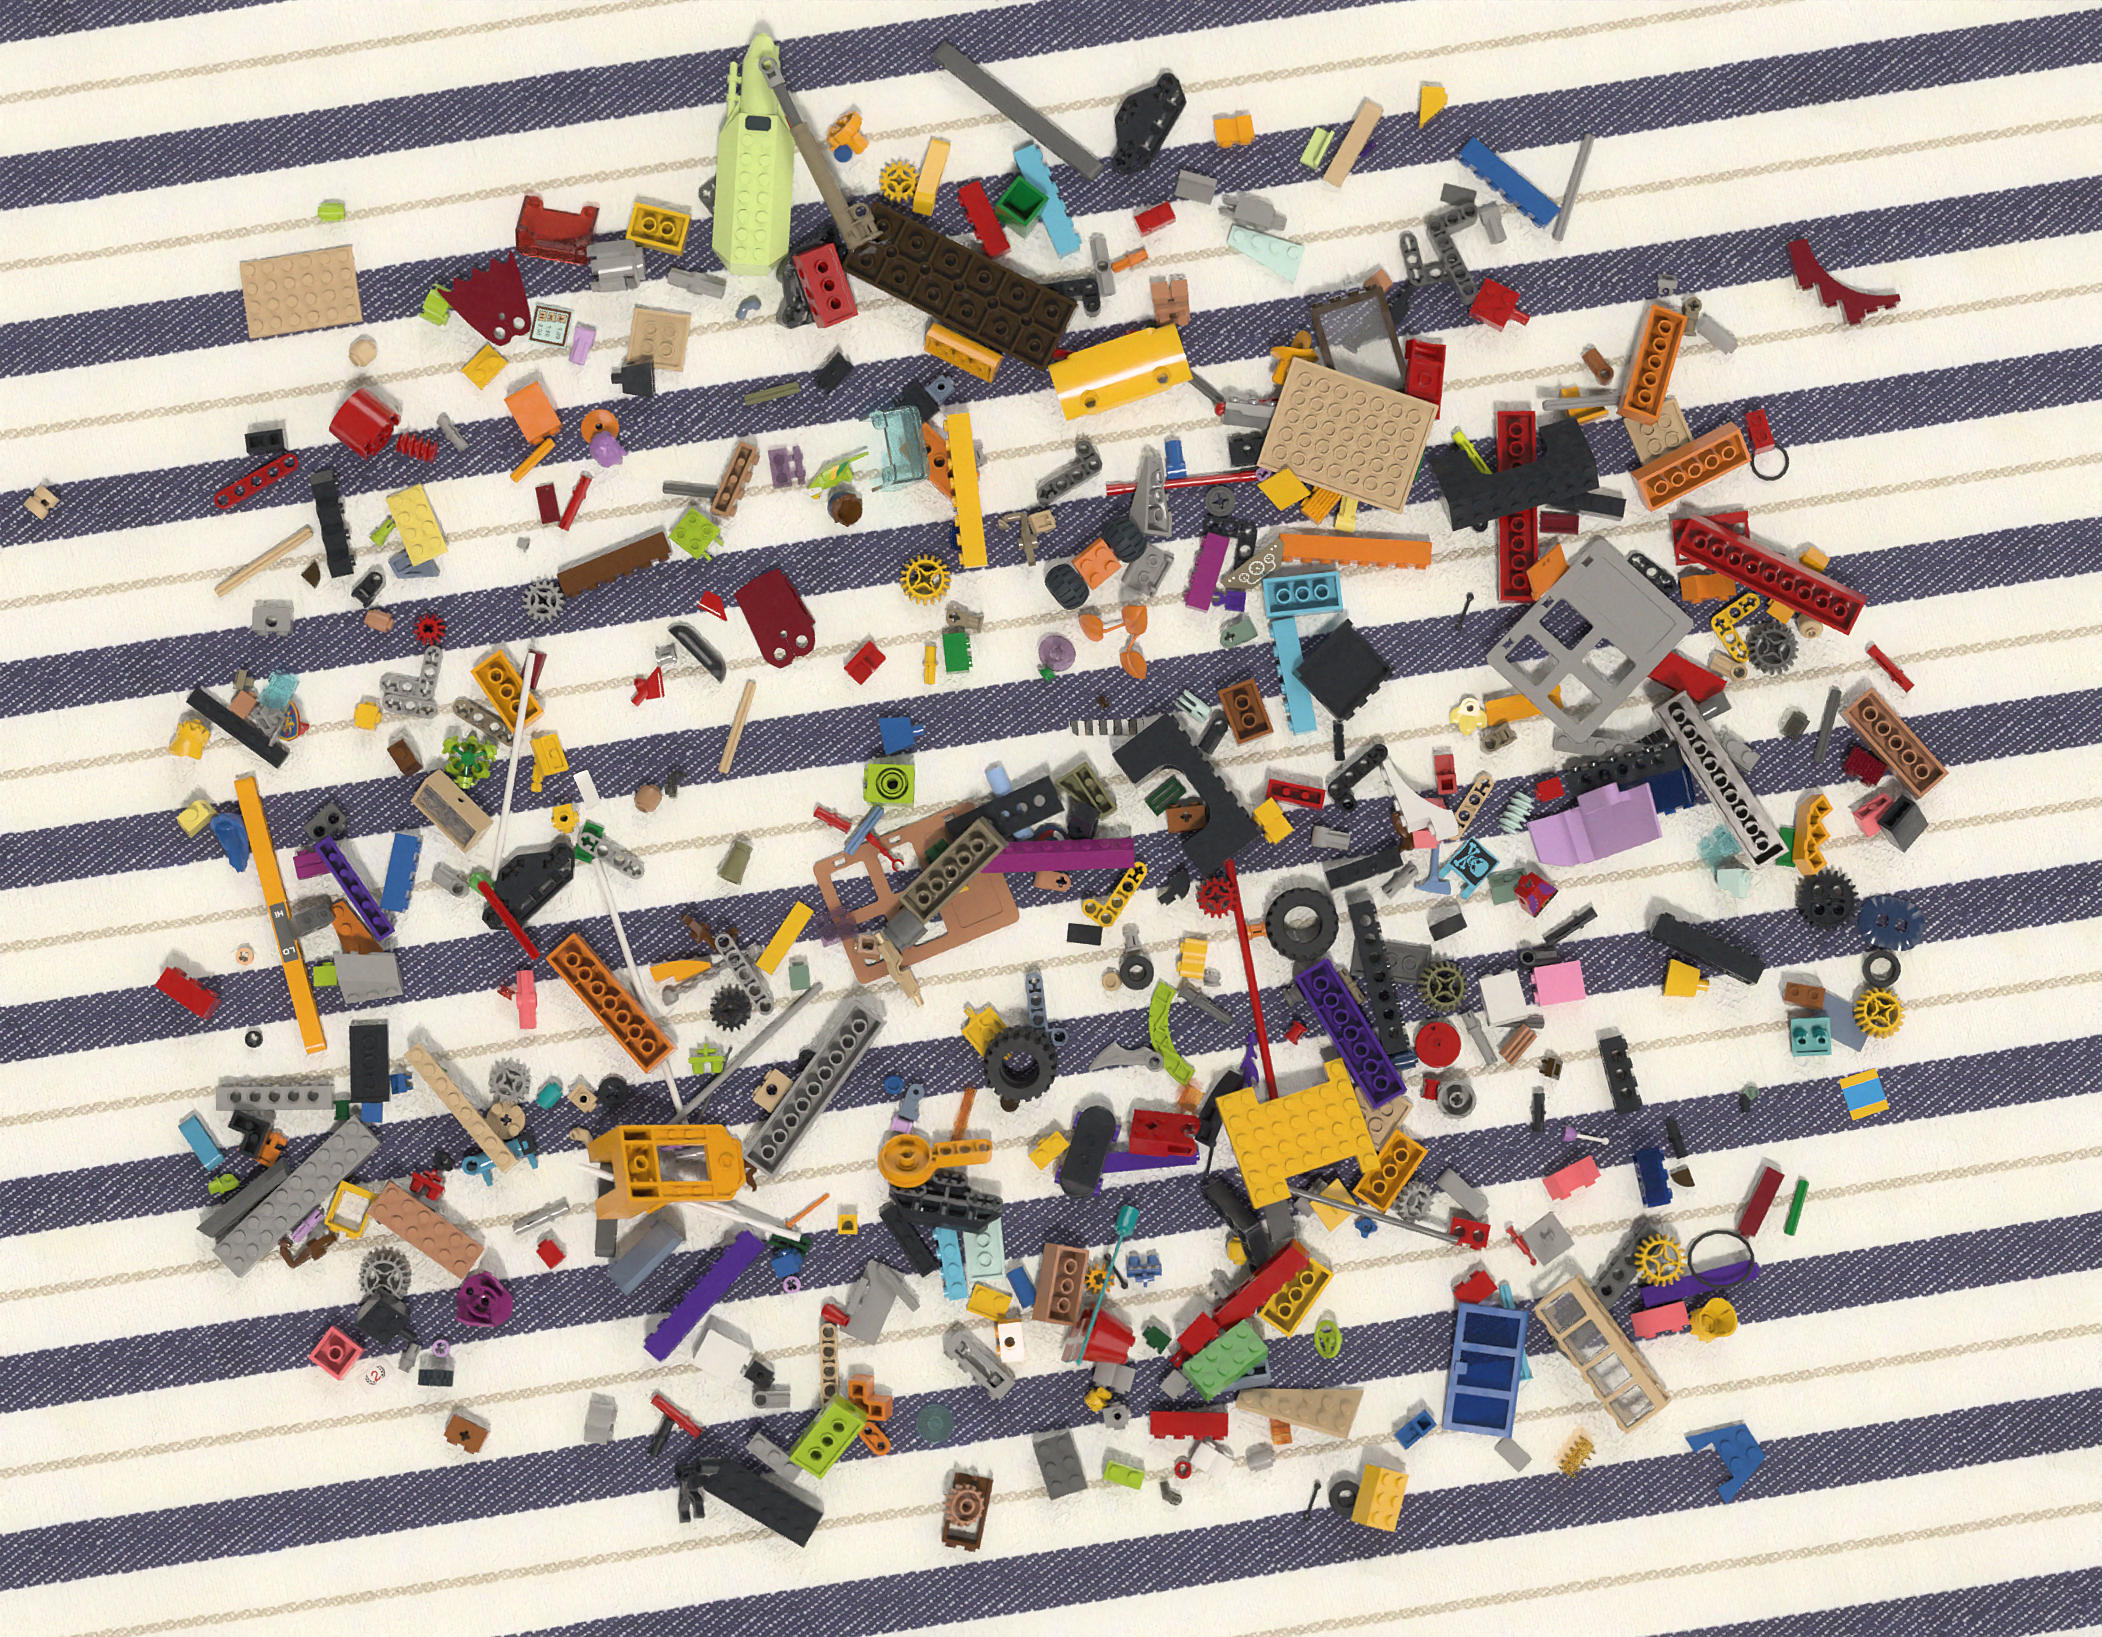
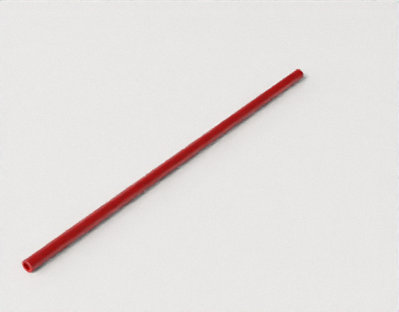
(1252, 985)

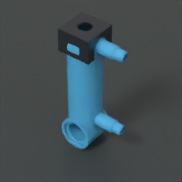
(520, 1147)

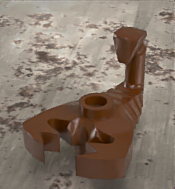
(700, 933)
(315, 1250)

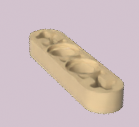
(1472, 809)

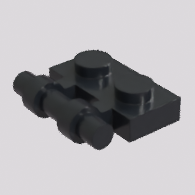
(918, 397)

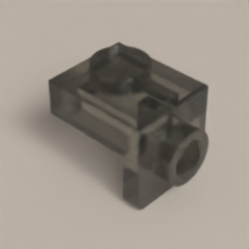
(671, 786)

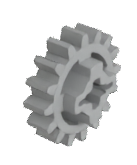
(549, 595)
(516, 1081)
(1414, 1202)

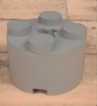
(1449, 1091)

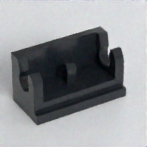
(833, 373)

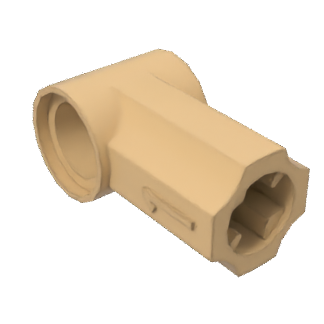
(1726, 667)

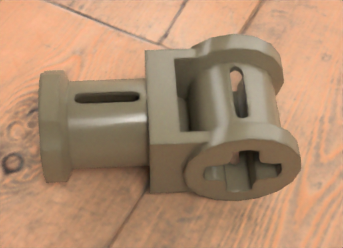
(1692, 315)
(965, 621)

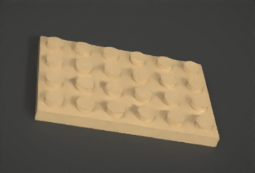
(301, 292)

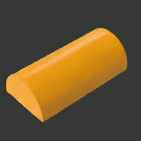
(962, 352)
(504, 688)
(1398, 1162)

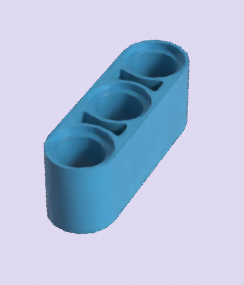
(201, 1142)

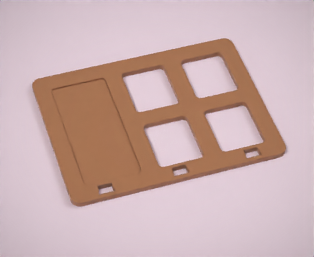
(967, 916)

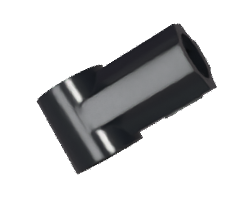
(1212, 737)
(1538, 958)

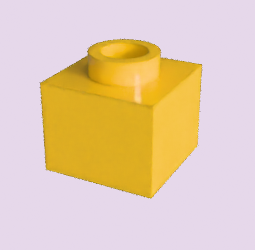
(841, 1224)

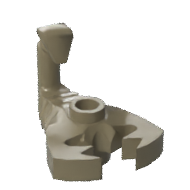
(1027, 541)

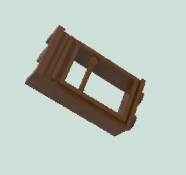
(983, 1485)

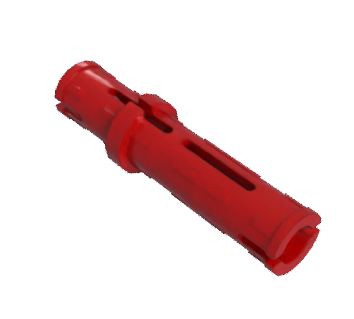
(575, 502)
(1890, 668)
(678, 1417)

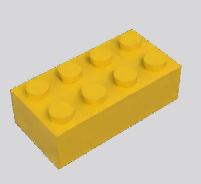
(1296, 1298)

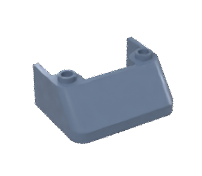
(645, 1256)

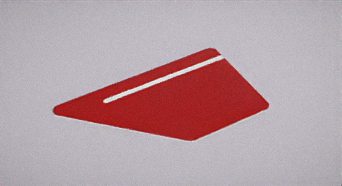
(713, 605)
(655, 684)

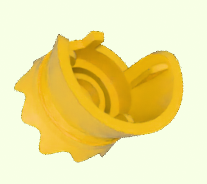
(189, 739)
(1713, 1320)

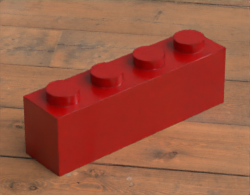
(984, 221)
(1189, 1424)

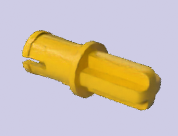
(930, 665)

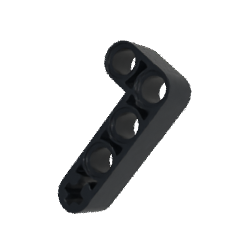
(1080, 294)
(1359, 775)

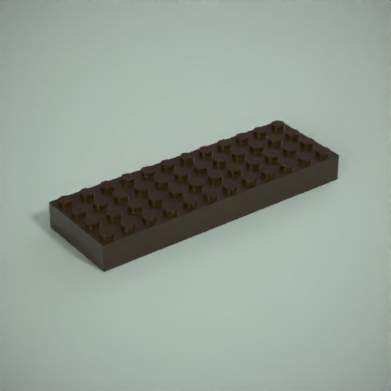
(962, 288)

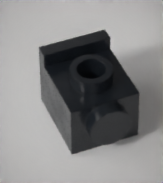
(754, 1369)

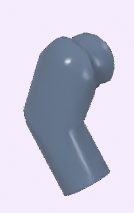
(747, 305)

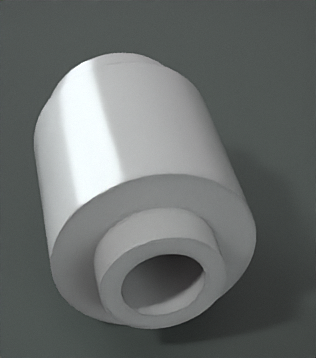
(1260, 1460)

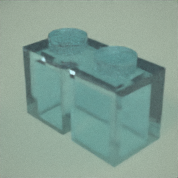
(279, 690)

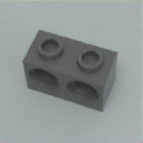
(322, 819)
(310, 921)

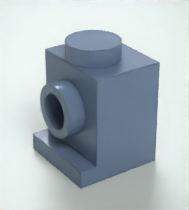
(937, 395)

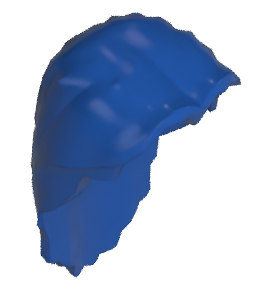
(233, 837)

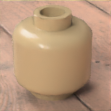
(362, 352)
(1809, 627)

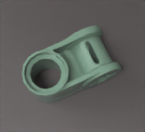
(1241, 633)

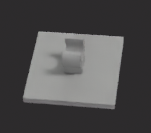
(1547, 1239)

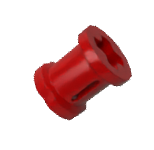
(1295, 1032)
(1430, 1089)

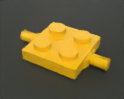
(983, 1029)

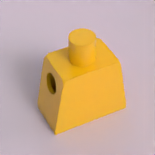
(1683, 980)

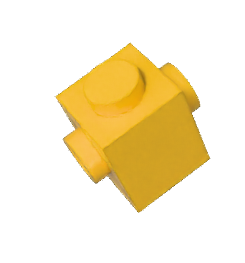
(367, 716)

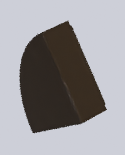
(312, 575)
(1683, 1178)

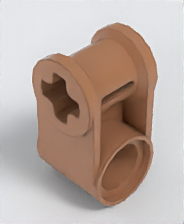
(1048, 880)

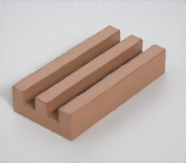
(1519, 1046)

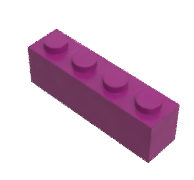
(1207, 572)

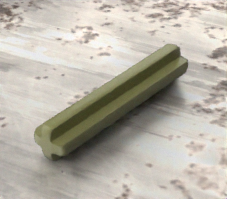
(772, 393)

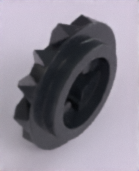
(603, 1092)

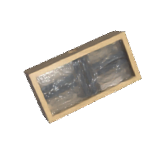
(452, 811)

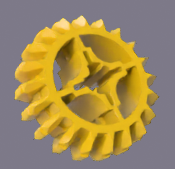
(934, 593)
(1883, 1020)
(1661, 1251)

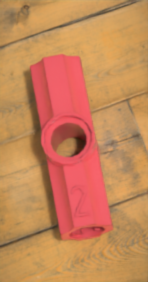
(526, 999)

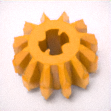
(1093, 1282)

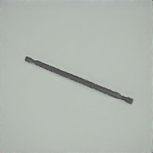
(709, 1096)

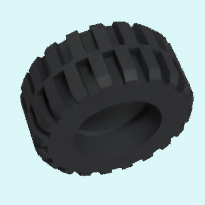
(1302, 950)
(1020, 1040)

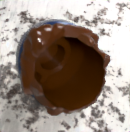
(845, 508)

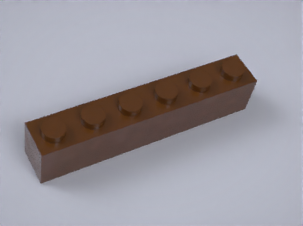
(614, 564)

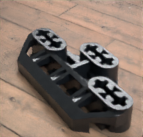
(1142, 124)
(792, 285)
(529, 882)
(941, 1196)

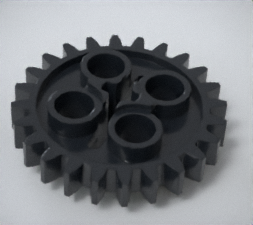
(1827, 883)

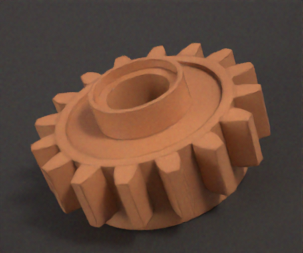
(954, 1502)

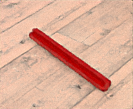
(508, 919)

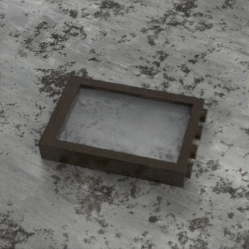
(1360, 337)

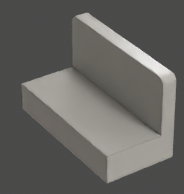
(1195, 187)

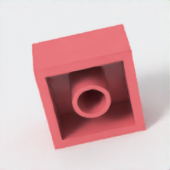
(336, 1353)

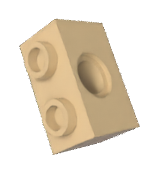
(783, 1086)

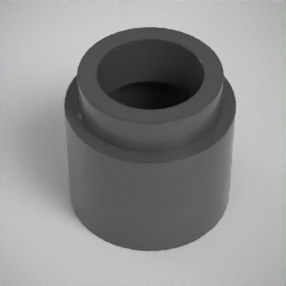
(904, 929)

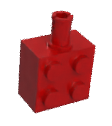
(1496, 306)
(1195, 1338)

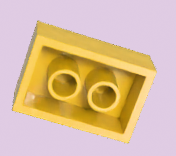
(659, 229)
(1380, 1497)

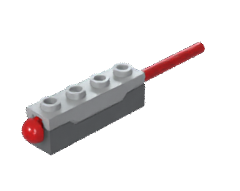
(1246, 413)

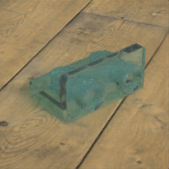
(1720, 851)

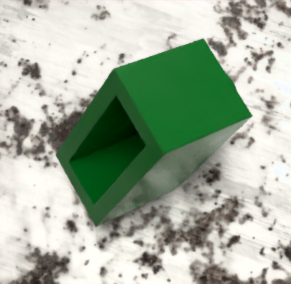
(956, 653)

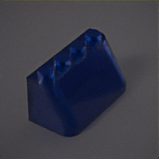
(1668, 790)

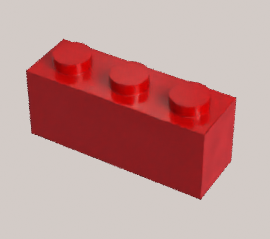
(1295, 794)

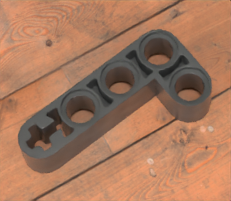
(1082, 467)

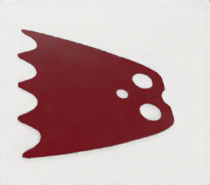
(489, 295)

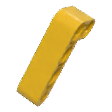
(930, 177)
(1118, 893)

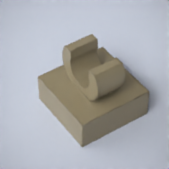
(241, 680)

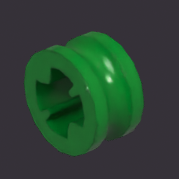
(1046, 673)

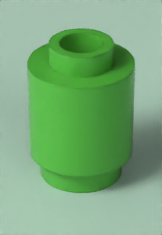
(477, 878)

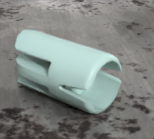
(1198, 711)

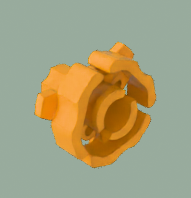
(847, 133)

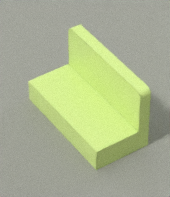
(1317, 148)

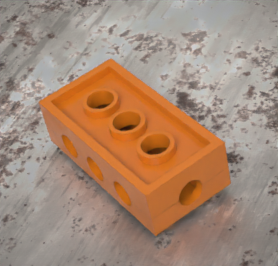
(939, 475)

